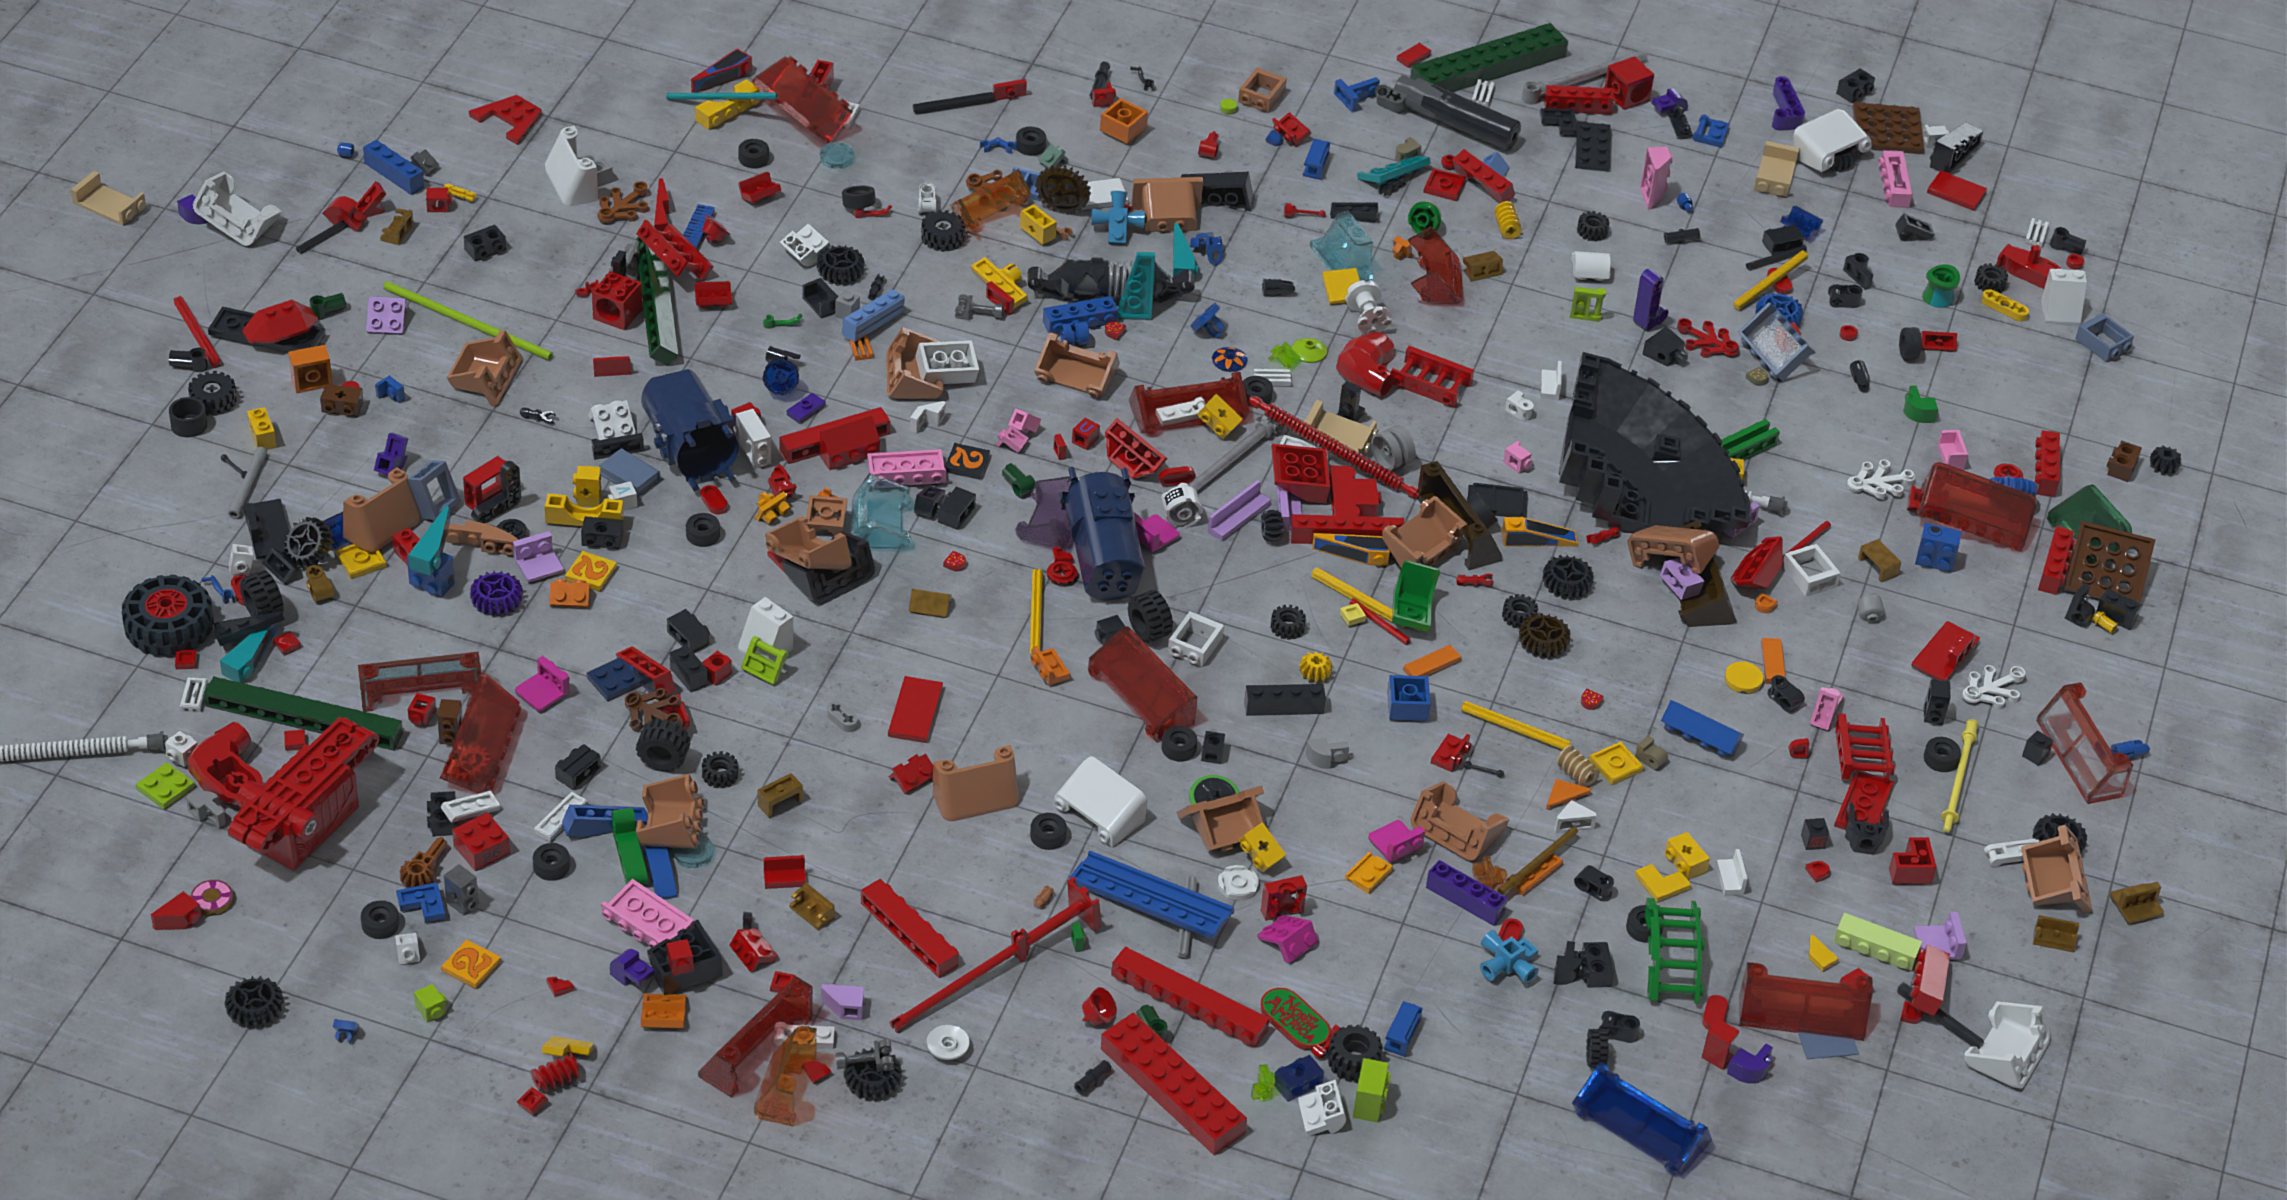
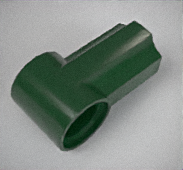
(323, 305)
(1020, 482)
(1152, 1019)

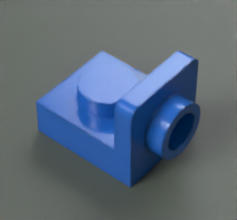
(391, 387)

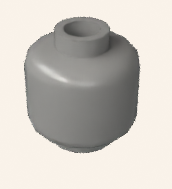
(1870, 607)

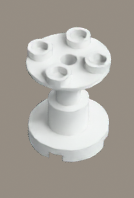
(1364, 299)

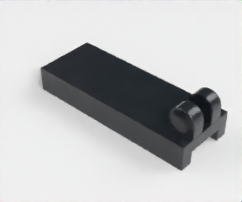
(1358, 210)
(607, 447)

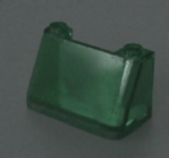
(2091, 507)

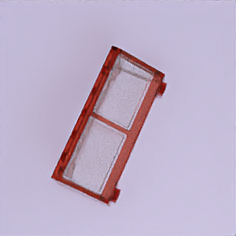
(2082, 748)

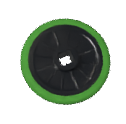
(1210, 786)

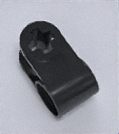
(1846, 296)
(1785, 694)
(1593, 882)
(1621, 1026)

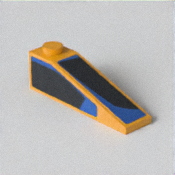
(1529, 532)
(1359, 548)

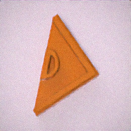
(1564, 792)

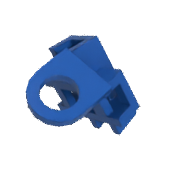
(1212, 242)

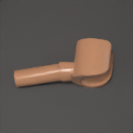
(1065, 232)

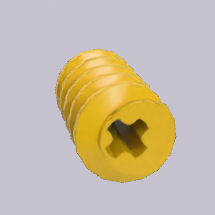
(1507, 220)

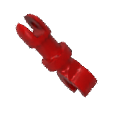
(1602, 535)
(1482, 580)

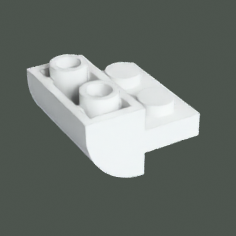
(805, 245)
(1591, 265)
(1323, 1109)

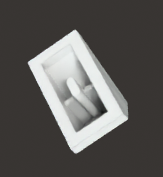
(1575, 816)

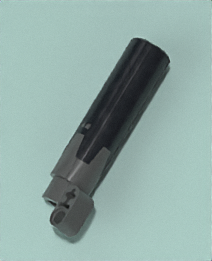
(1450, 110)

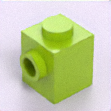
(430, 1002)

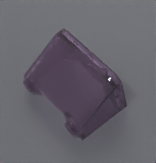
(1048, 523)

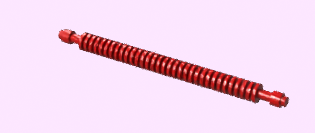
(1334, 447)

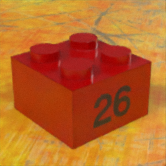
(481, 841)

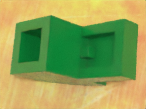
(1919, 409)

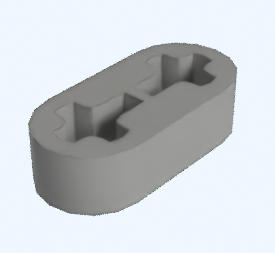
(844, 715)

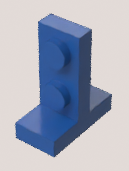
(1352, 94)

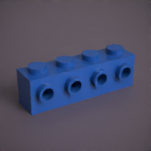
(393, 167)
(1095, 312)
(1702, 727)

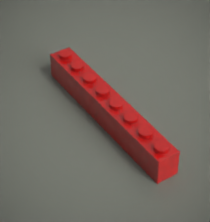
(1190, 997)

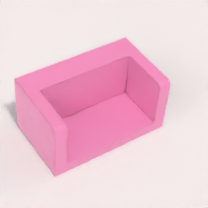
(1952, 448)

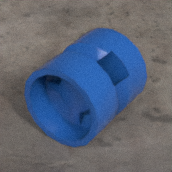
(1075, 333)

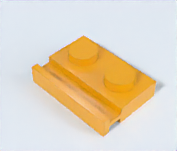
(1369, 872)

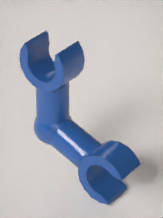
(998, 141)

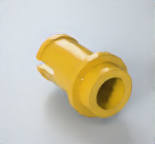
(2105, 622)

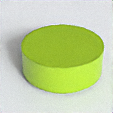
(1228, 106)

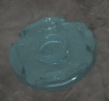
(836, 155)
(695, 857)

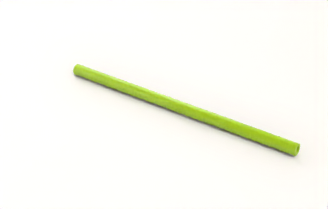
(467, 320)

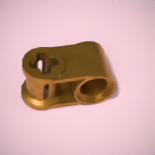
(318, 583)

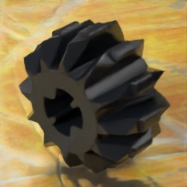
(2165, 460)
(1272, 525)

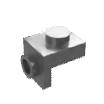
(424, 161)

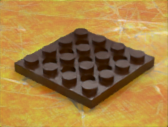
(1894, 121)
(2102, 554)

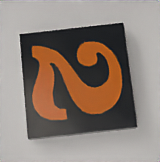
(967, 461)

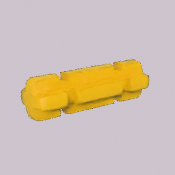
(460, 192)

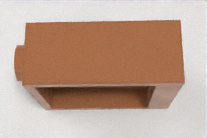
(1266, 80)

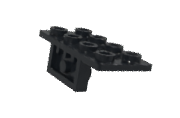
(266, 526)

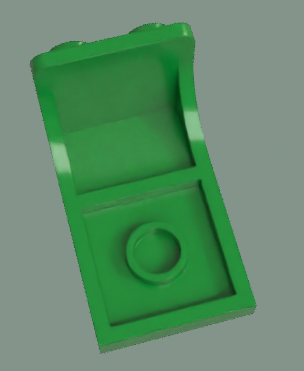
(1414, 595)

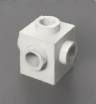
(180, 747)

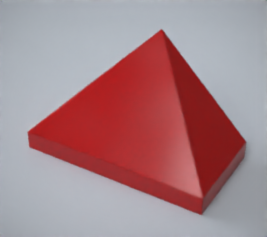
(1939, 340)

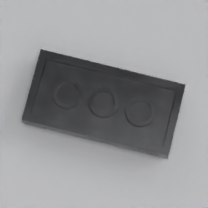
(1592, 146)

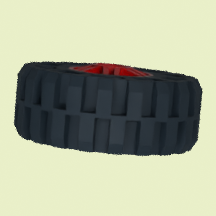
(167, 615)

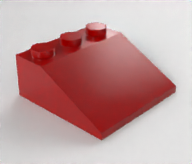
(1301, 471)

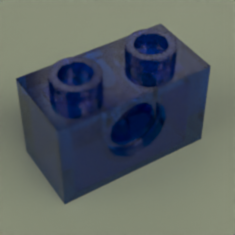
(1298, 1077)

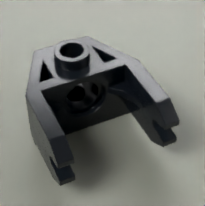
(1859, 831)

